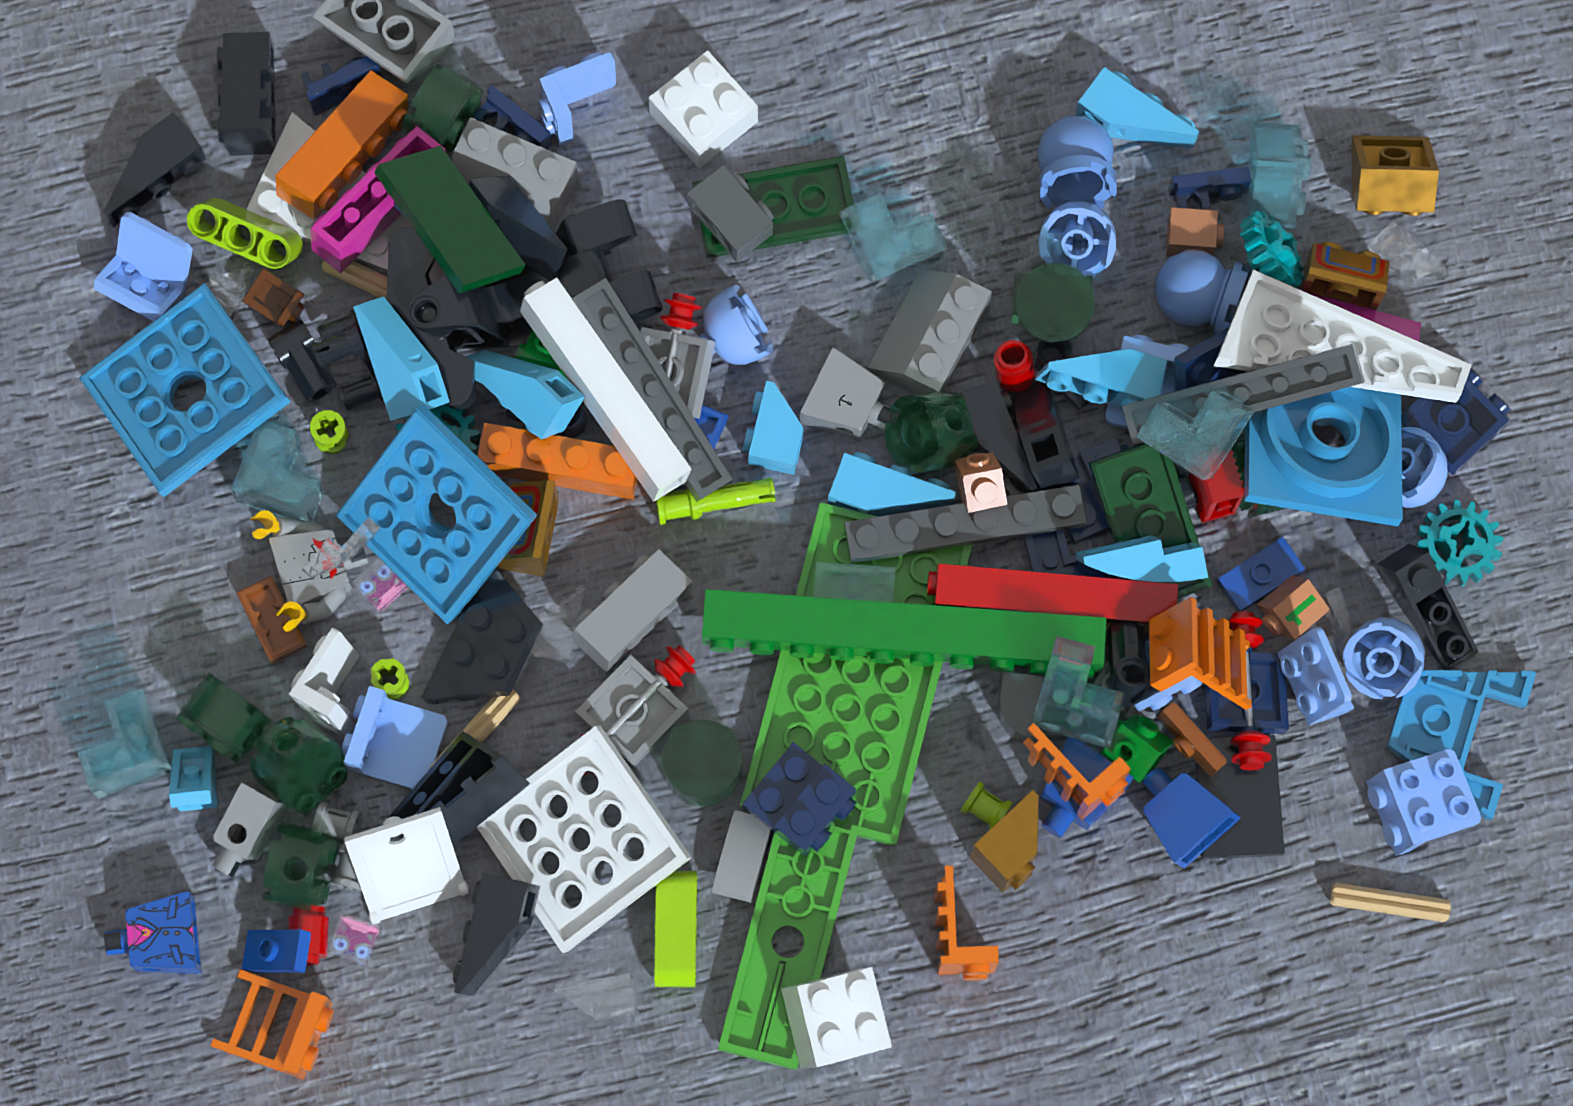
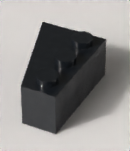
(247, 93)
(466, 784)

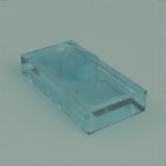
(854, 582)

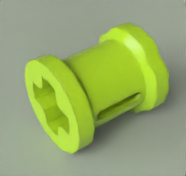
(336, 423)
(390, 667)
(986, 805)

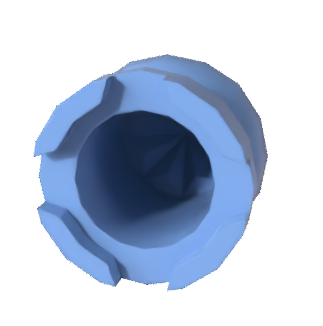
(1076, 162)
(1199, 289)

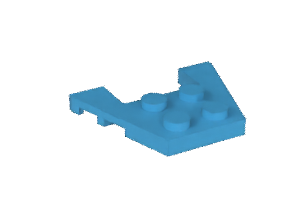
(1444, 715)

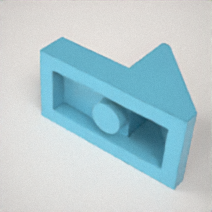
(193, 779)

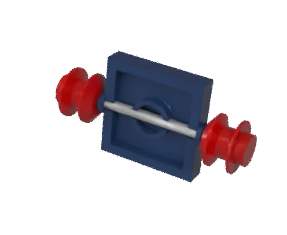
(1269, 700)

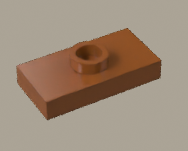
(261, 604)
(1190, 739)

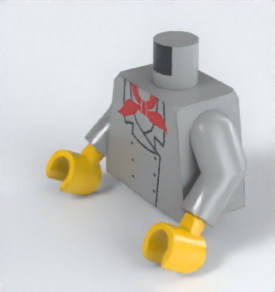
(293, 547)

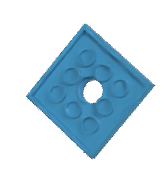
(140, 380)
(1299, 472)
(434, 560)

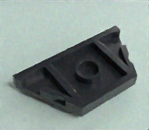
(485, 645)

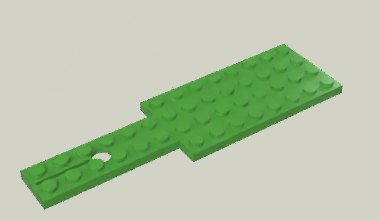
(869, 730)

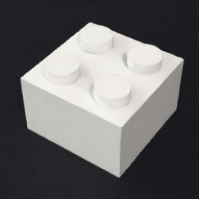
(703, 109)
(836, 1018)

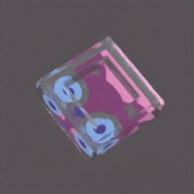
(379, 585)
(354, 940)

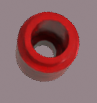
(1014, 366)
(318, 925)

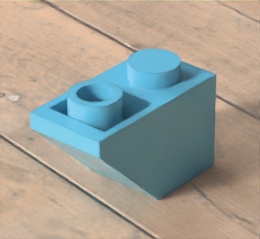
(776, 435)

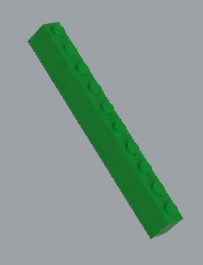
(893, 631)

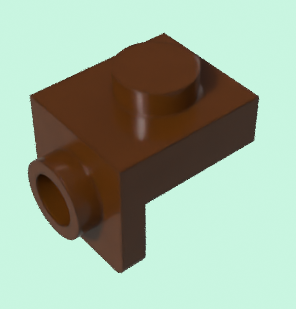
(274, 299)

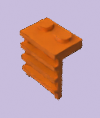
(1197, 645)
(1104, 788)
(972, 961)
(299, 1044)

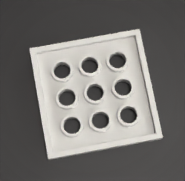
(638, 819)

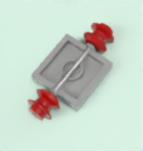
(682, 356)
(637, 706)

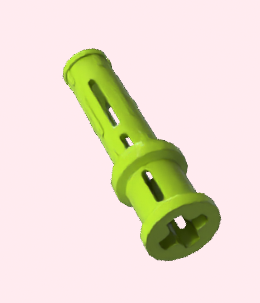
(682, 503)

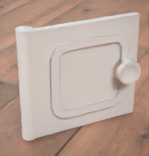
(406, 871)

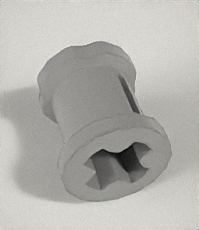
(336, 821)
(345, 874)

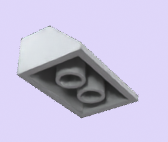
(396, 34)
(539, 173)
(930, 331)

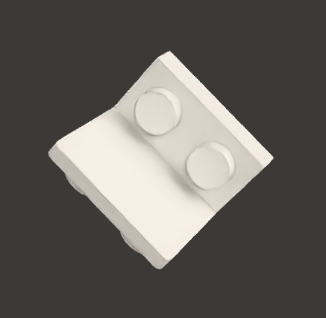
(317, 683)

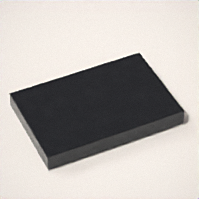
(1255, 799)

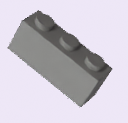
(631, 609)

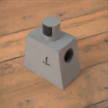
(845, 399)
(259, 814)

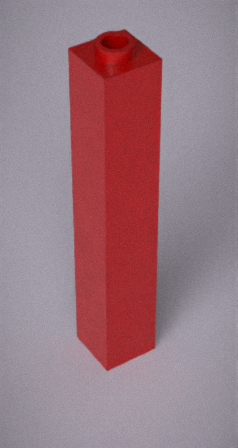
(1049, 592)

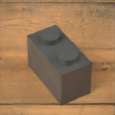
(731, 212)

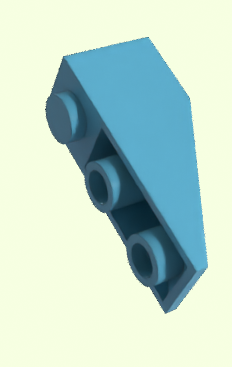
(1132, 114)
(400, 362)
(1107, 377)
(531, 391)
(884, 490)

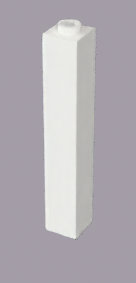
(605, 387)

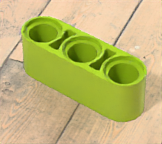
(227, 234)
(676, 930)

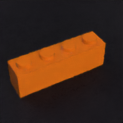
(342, 145)
(560, 459)

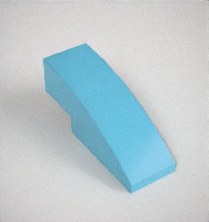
(1147, 561)

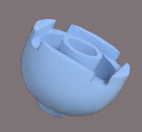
(1078, 236)
(735, 328)
(1422, 467)
(1384, 658)

